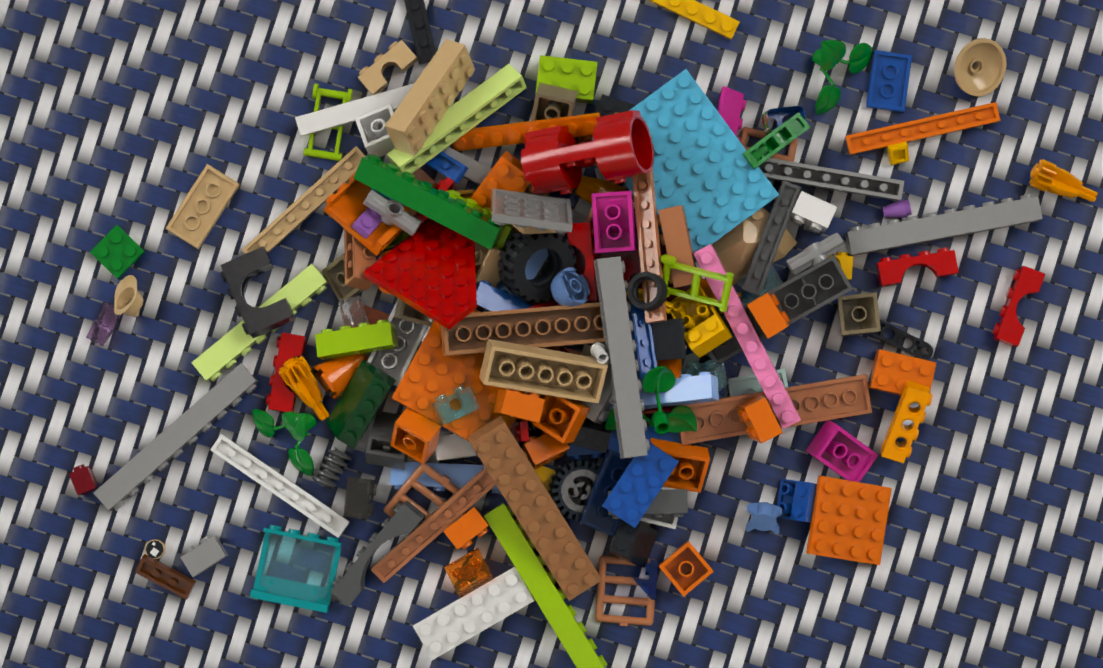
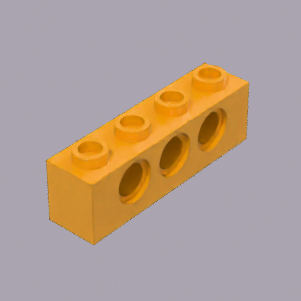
(900, 450)

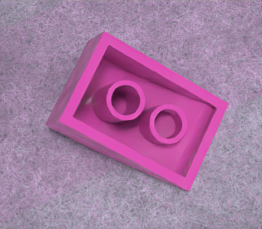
(614, 222)
(841, 452)

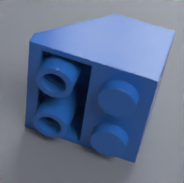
(796, 500)

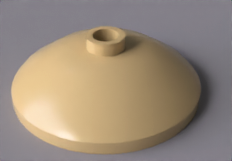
(988, 67)

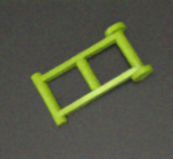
(316, 94)
(670, 262)

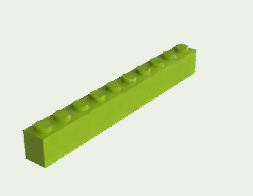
(543, 588)

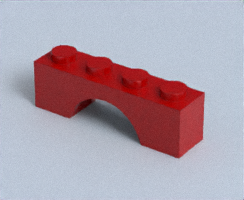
(583, 238)
(940, 263)
(1009, 328)
(281, 396)

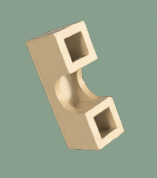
(398, 55)

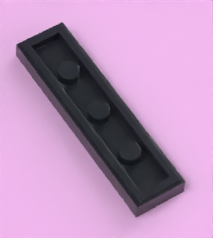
(420, 30)

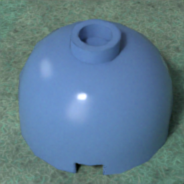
(570, 288)

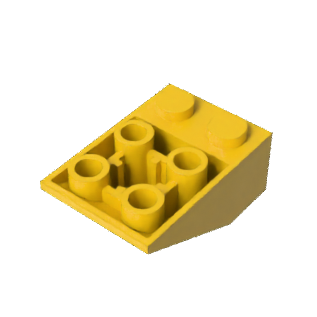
(702, 324)

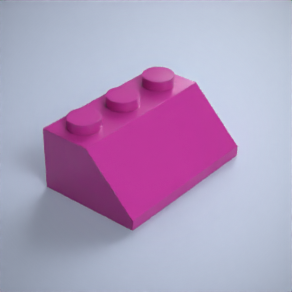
(730, 108)

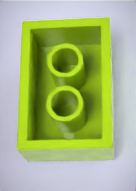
(569, 74)

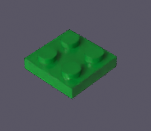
(117, 252)

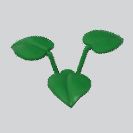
(827, 57)
(681, 417)
(298, 425)

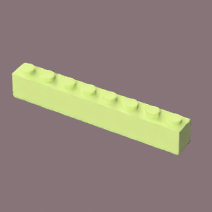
(463, 117)
(237, 343)

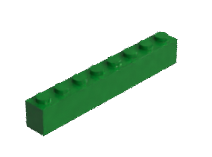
(428, 201)

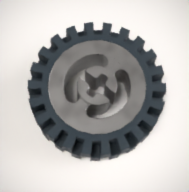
(564, 480)

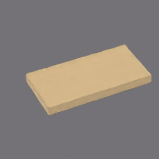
(202, 206)

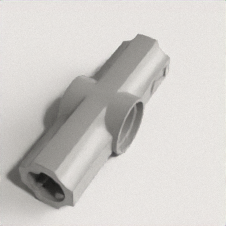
(392, 212)
(815, 254)

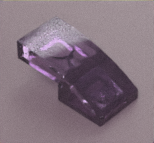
(104, 325)

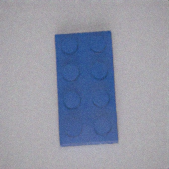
(640, 485)

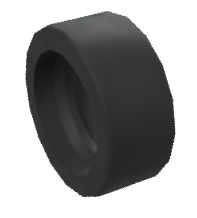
(633, 287)

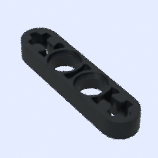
(896, 341)

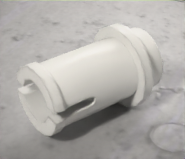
(599, 351)

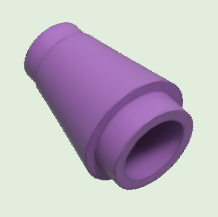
(898, 209)

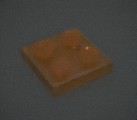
(469, 573)

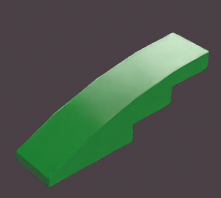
(776, 140)

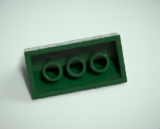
(359, 403)

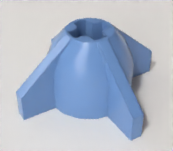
(763, 517)

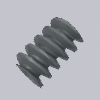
(332, 468)

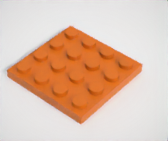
(848, 520)

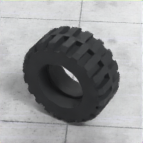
(514, 261)

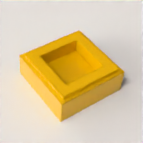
(898, 153)

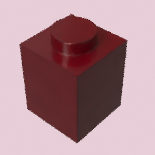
(83, 479)

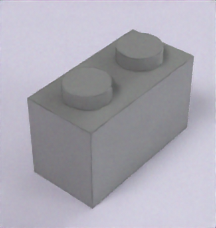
(204, 555)

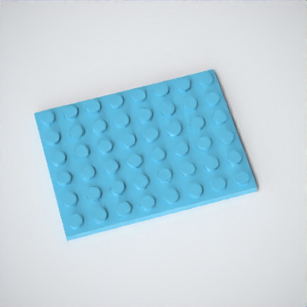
(700, 162)

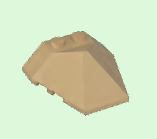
(739, 244)

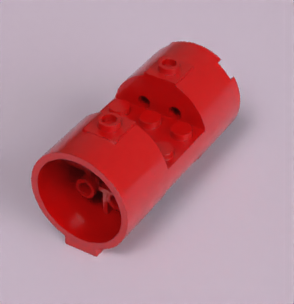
(619, 148)

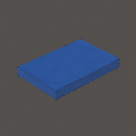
(888, 81)

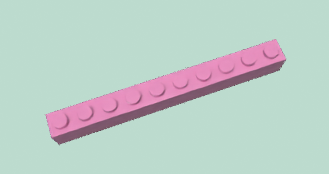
(749, 341)

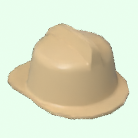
(127, 298)

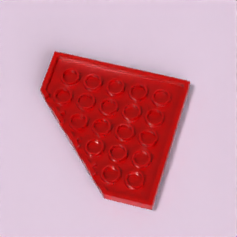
(431, 273)

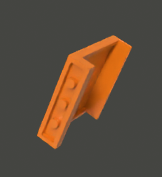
(348, 206)

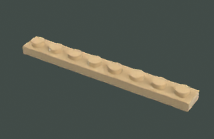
(307, 203)

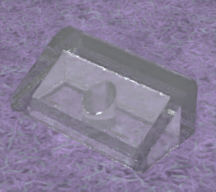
(352, 311)

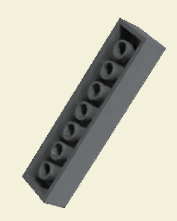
(797, 298)

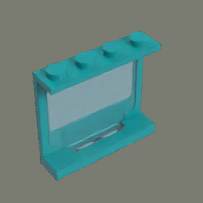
(297, 569)

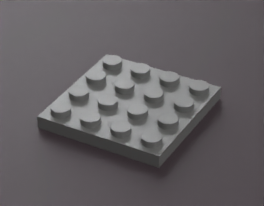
(531, 210)

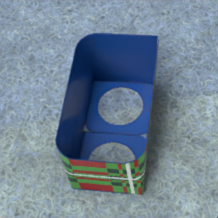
(779, 117)

